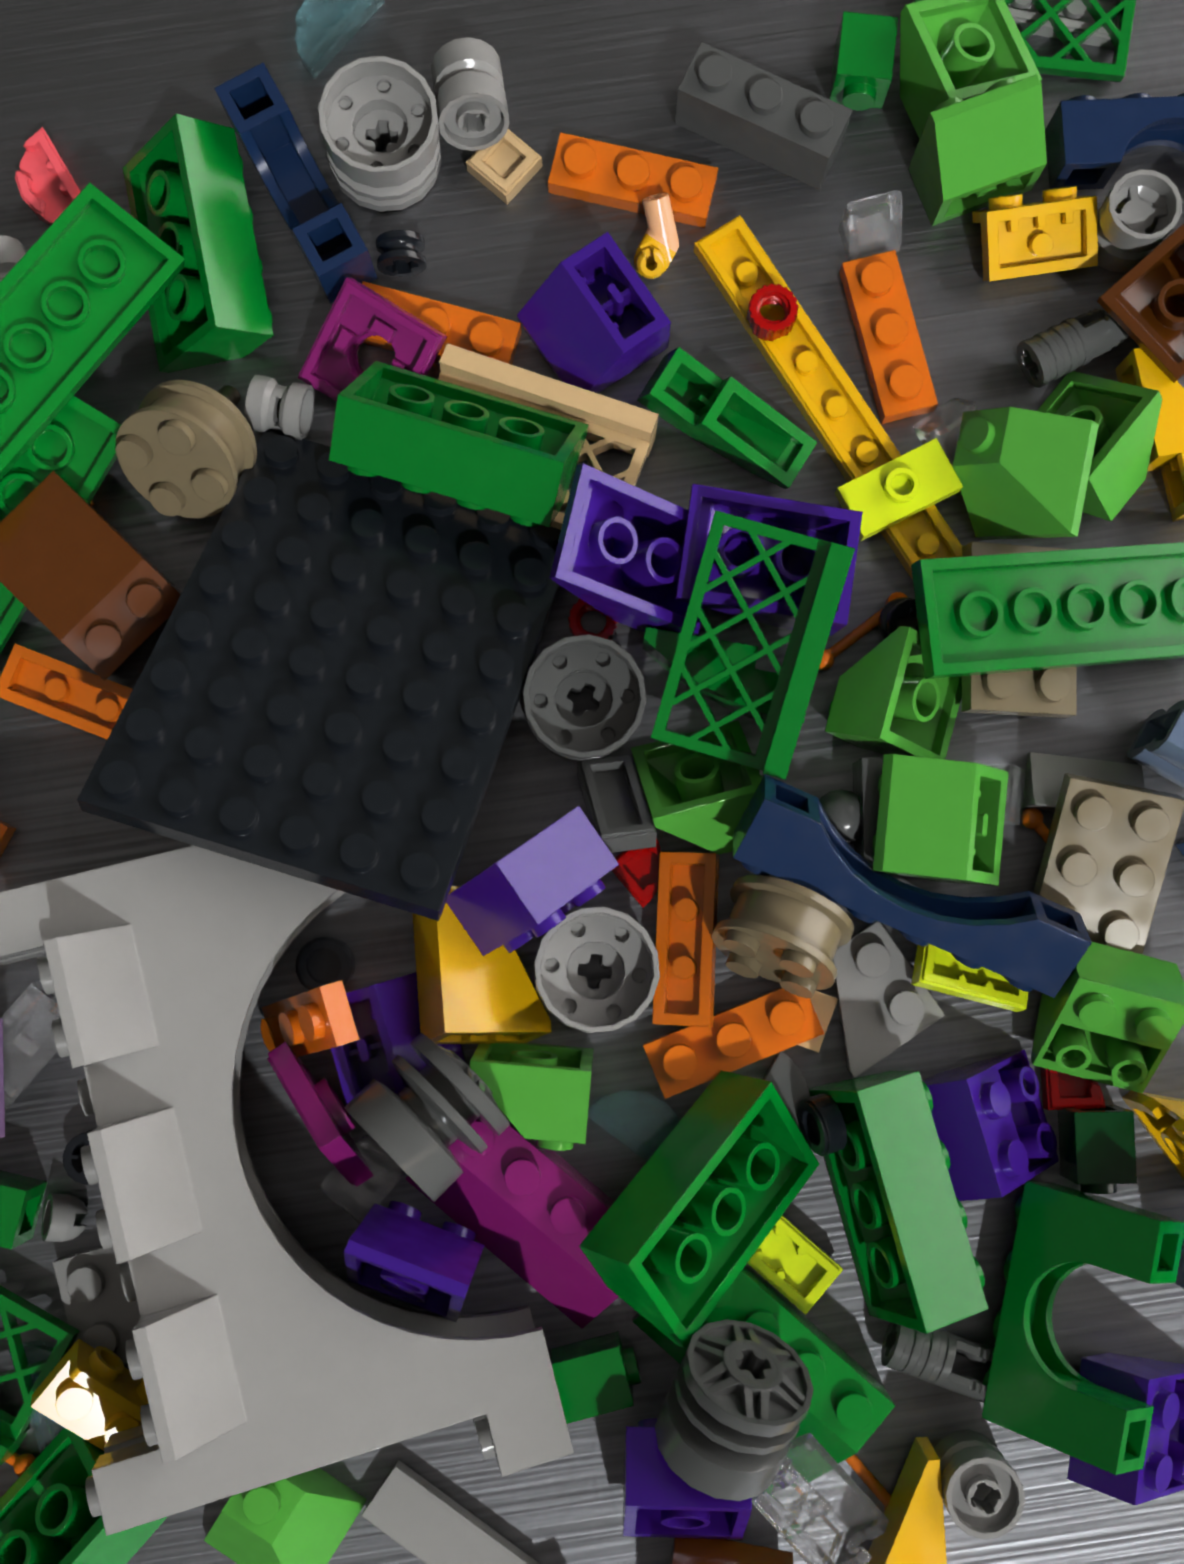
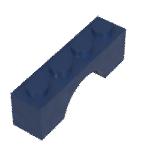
(1094, 134)
(295, 181)

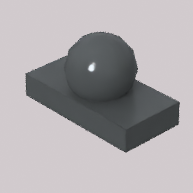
(616, 803)
(856, 812)

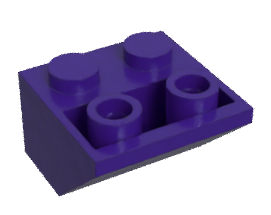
(595, 318)
(386, 1024)
(992, 1125)
(1155, 1384)

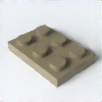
(1022, 692)
(1109, 856)

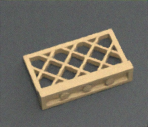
(609, 420)

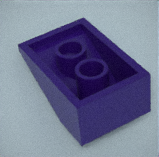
(737, 547)
(622, 551)
(413, 1259)

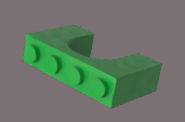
(1029, 1378)

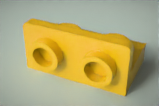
(1038, 235)
(91, 1394)

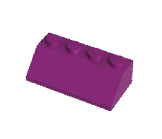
(531, 1216)

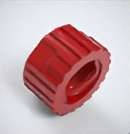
(774, 295)
(576, 629)

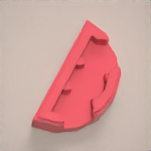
(45, 179)

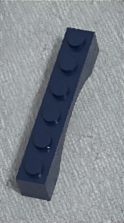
(1013, 934)

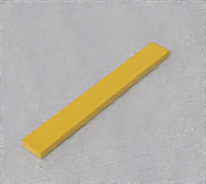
(818, 385)

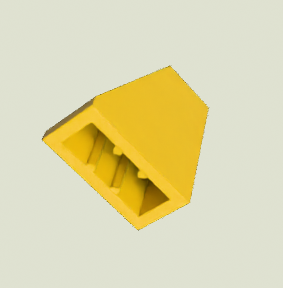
(470, 994)

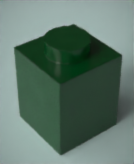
(1097, 1148)

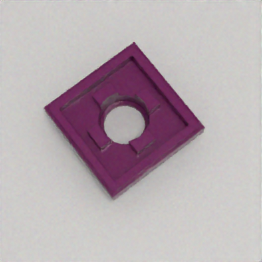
(351, 320)
(321, 1113)

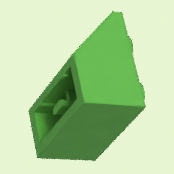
(980, 149)
(940, 820)
(1111, 1018)

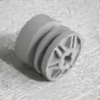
(377, 105)
(622, 948)

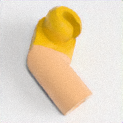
(659, 240)

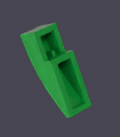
(726, 418)
(705, 662)

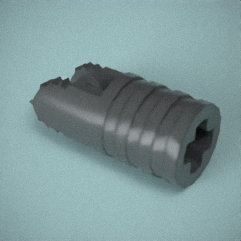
(1068, 346)
(933, 1356)

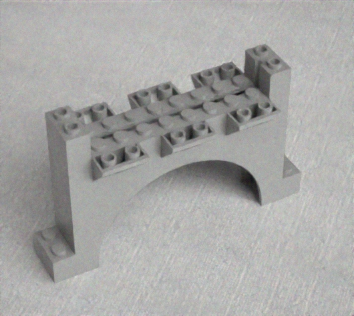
(241, 1335)

